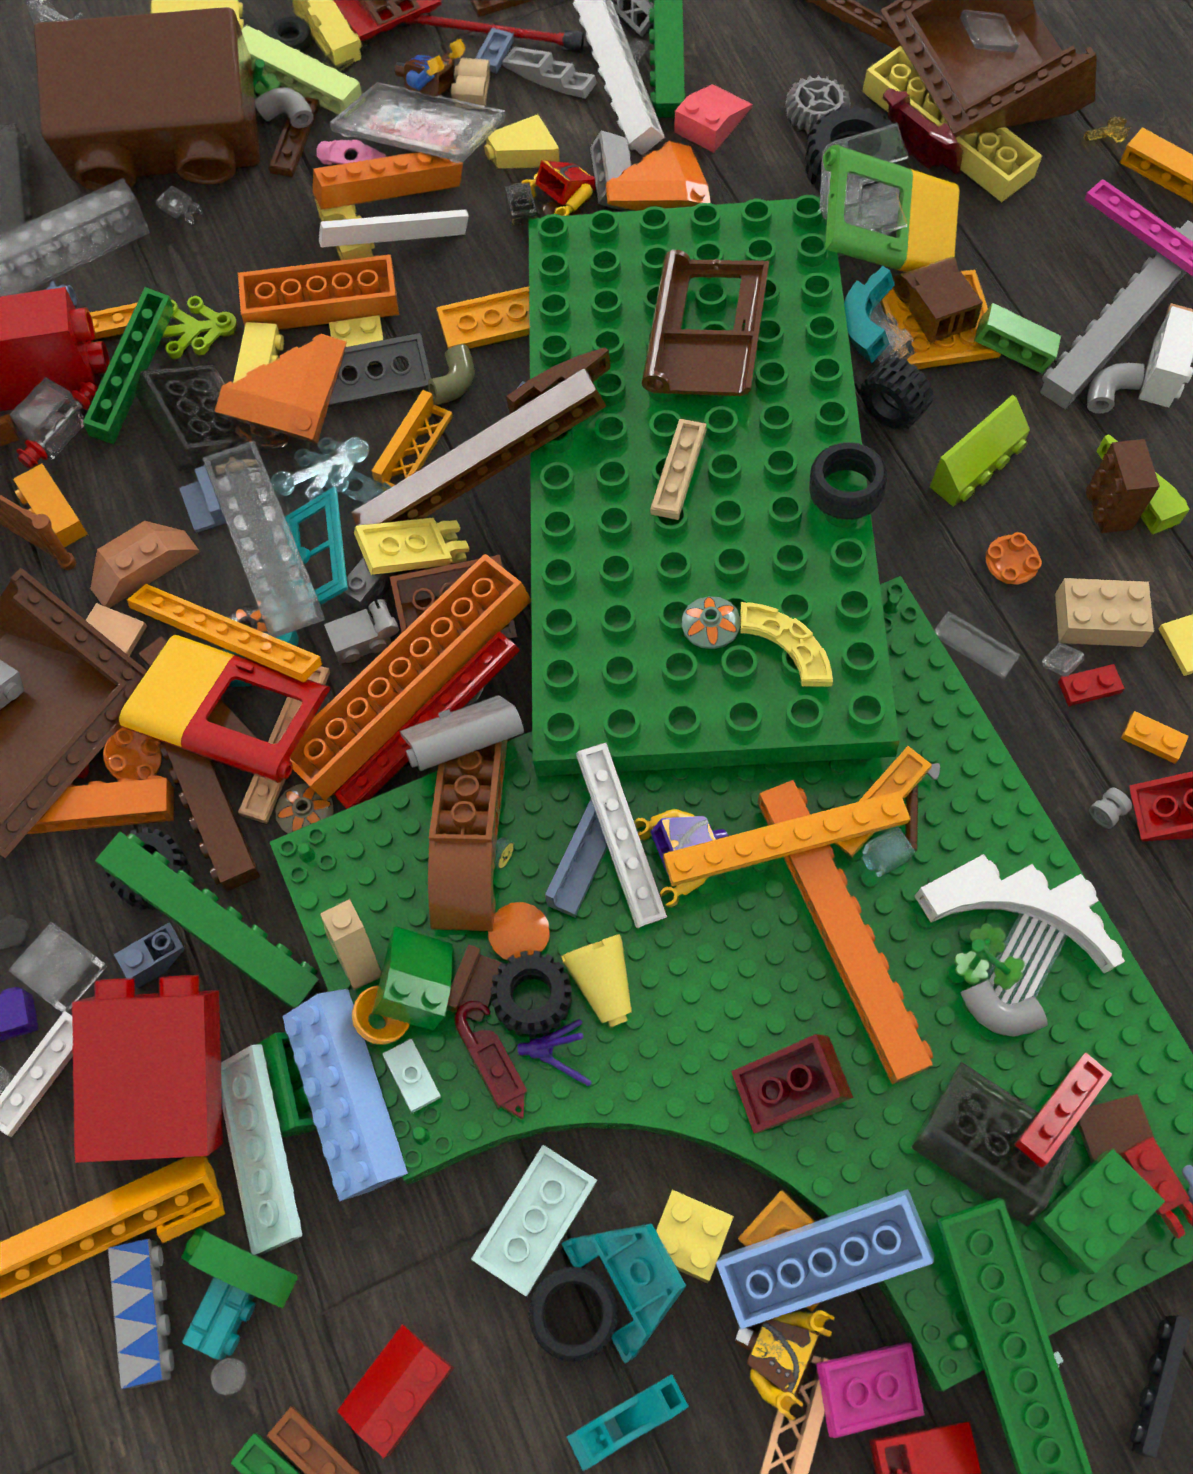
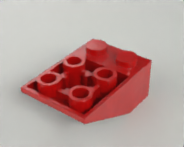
(927, 1451)

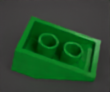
(415, 979)

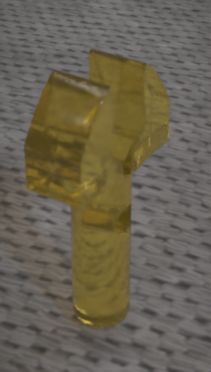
(1113, 129)

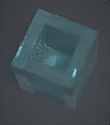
(887, 852)

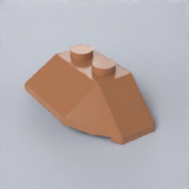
(138, 560)

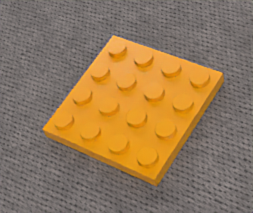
(947, 351)

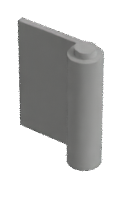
(461, 732)

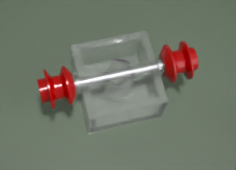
(50, 419)

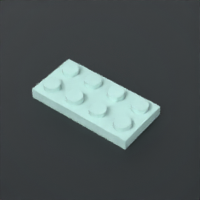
(534, 1220)

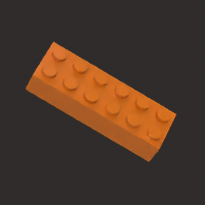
(319, 292)

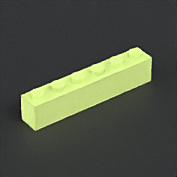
(302, 72)

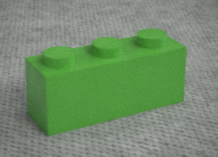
(1017, 338)

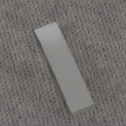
(543, 70)

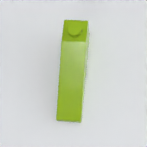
(1166, 506)

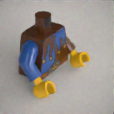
(430, 73)

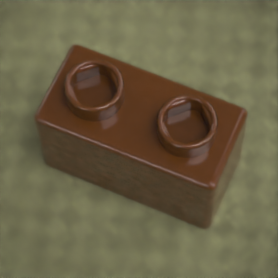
(147, 96)

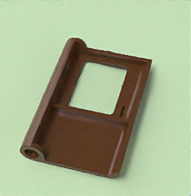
(704, 359)

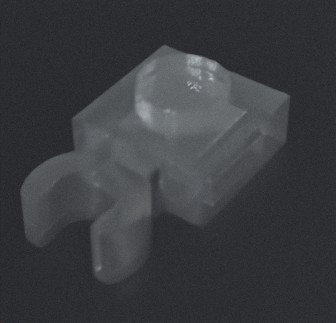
(176, 203)

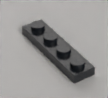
(1157, 1396)

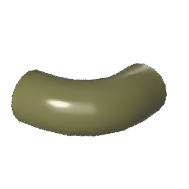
(458, 378)

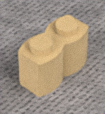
(471, 80)

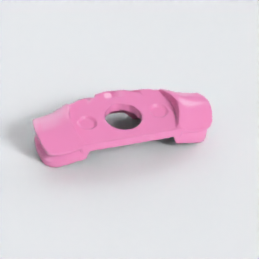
(334, 151)

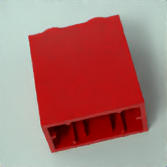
(47, 339)
(147, 1071)

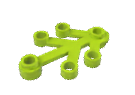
(218, 325)

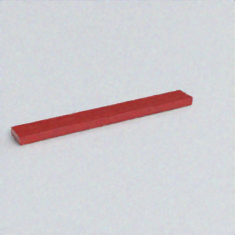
(451, 696)

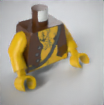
(783, 1355)

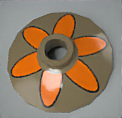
(287, 810)

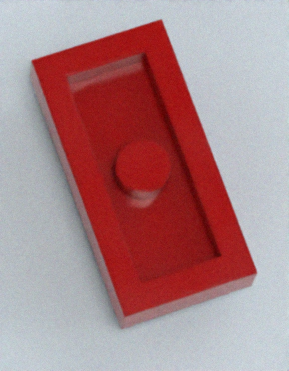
(1091, 685)

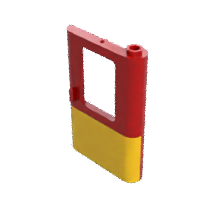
(185, 688)

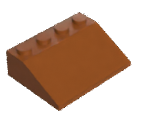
(420, 589)

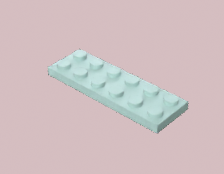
(258, 1152)

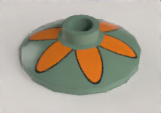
(711, 632)

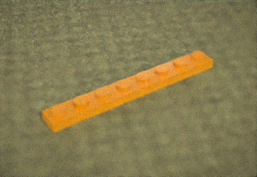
(225, 632)
(785, 838)

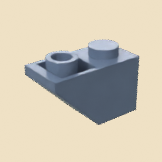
(150, 955)

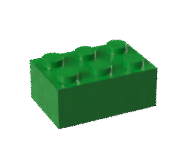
(1099, 1212)

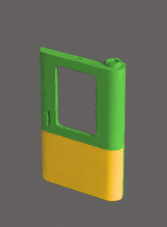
(926, 201)

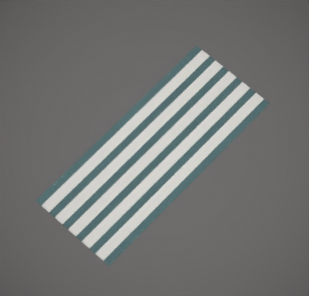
(1038, 947)

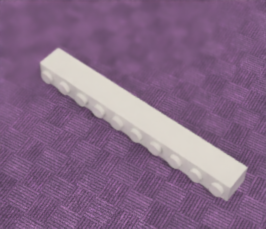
(620, 74)

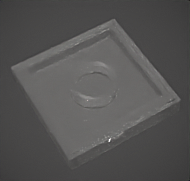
(989, 31)

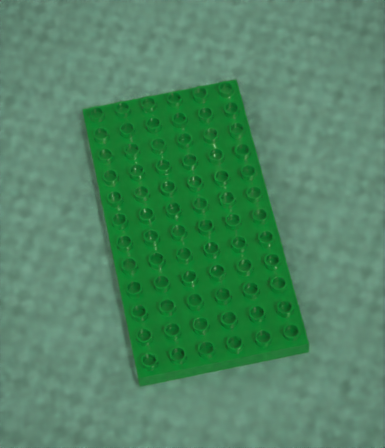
(619, 579)

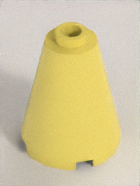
(602, 978)

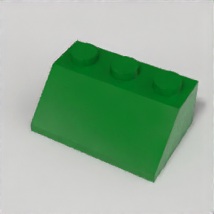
(287, 1086)

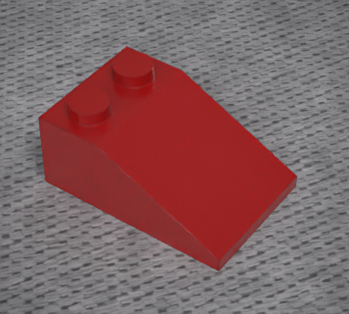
(1164, 807)

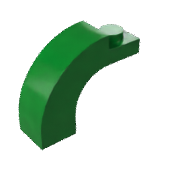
(239, 1267)

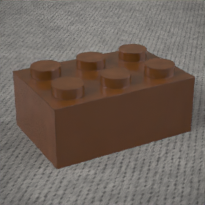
(1122, 486)

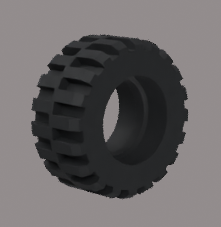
(837, 126)

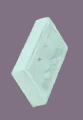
(411, 1075)

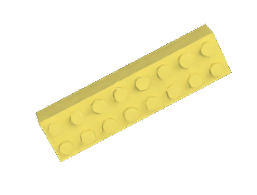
(991, 157)

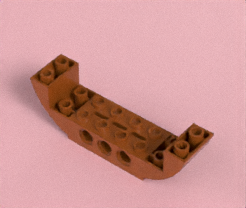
(465, 840)

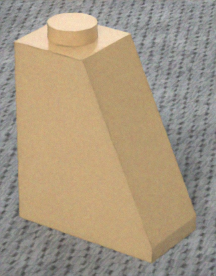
(351, 944)

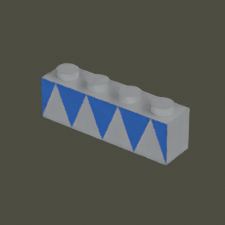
(140, 1314)

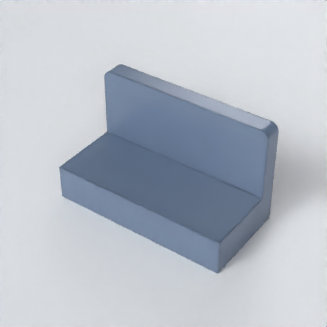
(202, 502)

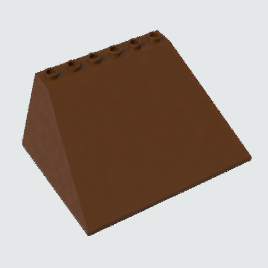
(990, 87)
(69, 703)

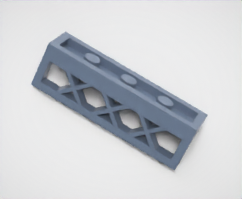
(578, 865)

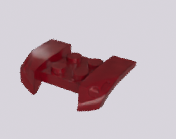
(922, 138)

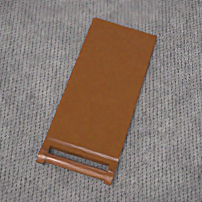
(36, 530)

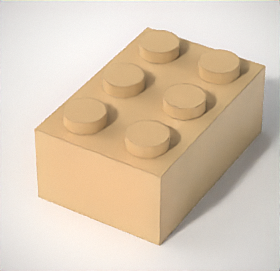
(1104, 612)

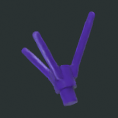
(543, 1049)

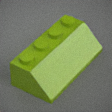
(981, 453)

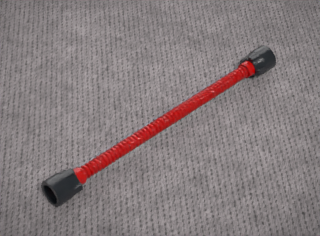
(569, 40)

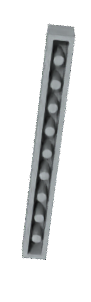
(1113, 328)

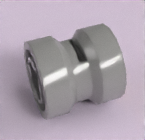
(1107, 811)

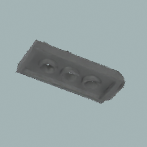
(391, 380)

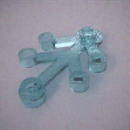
(350, 452)

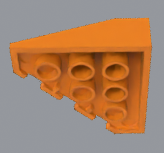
(661, 179)
(290, 391)

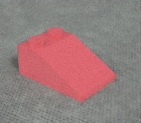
(709, 116)

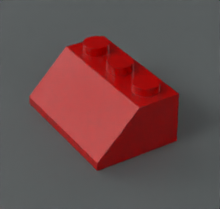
(394, 1391)

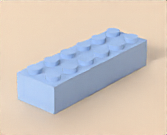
(344, 1095)
(825, 1259)

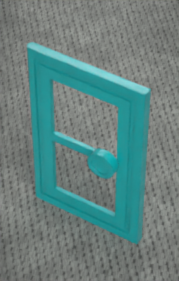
(330, 502)

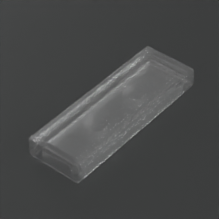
(976, 645)

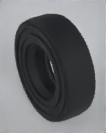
(291, 24)

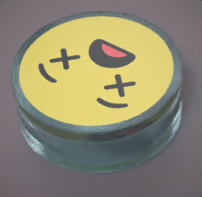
(503, 852)

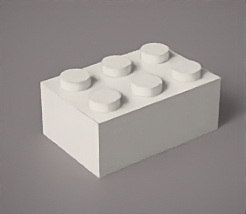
(1169, 359)

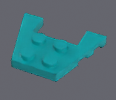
(641, 1274)

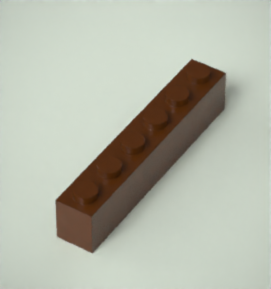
(211, 817)

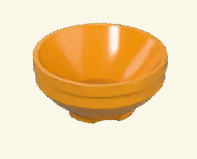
(363, 1008)

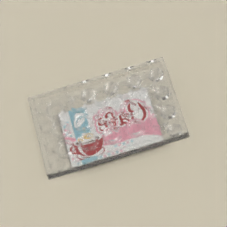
(418, 121)

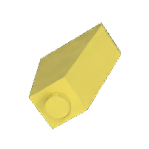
(521, 145)

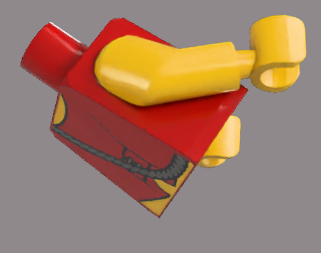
(564, 183)

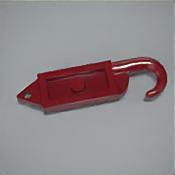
(492, 1061)

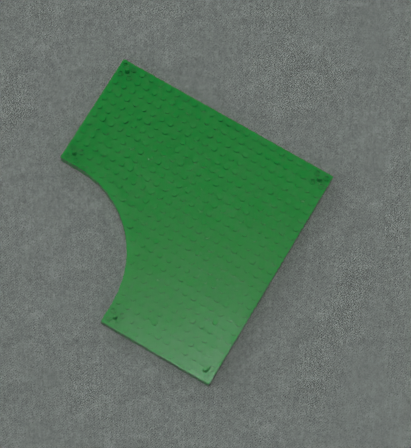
(749, 974)

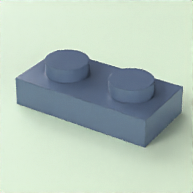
(496, 48)

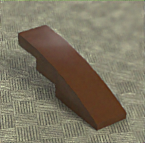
(594, 362)

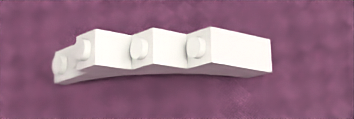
(1026, 892)

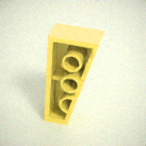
(329, 29)

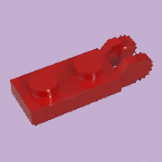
(1154, 1168)

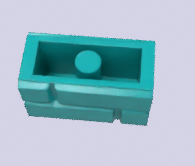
(219, 1319)

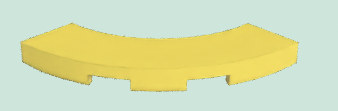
(793, 638)

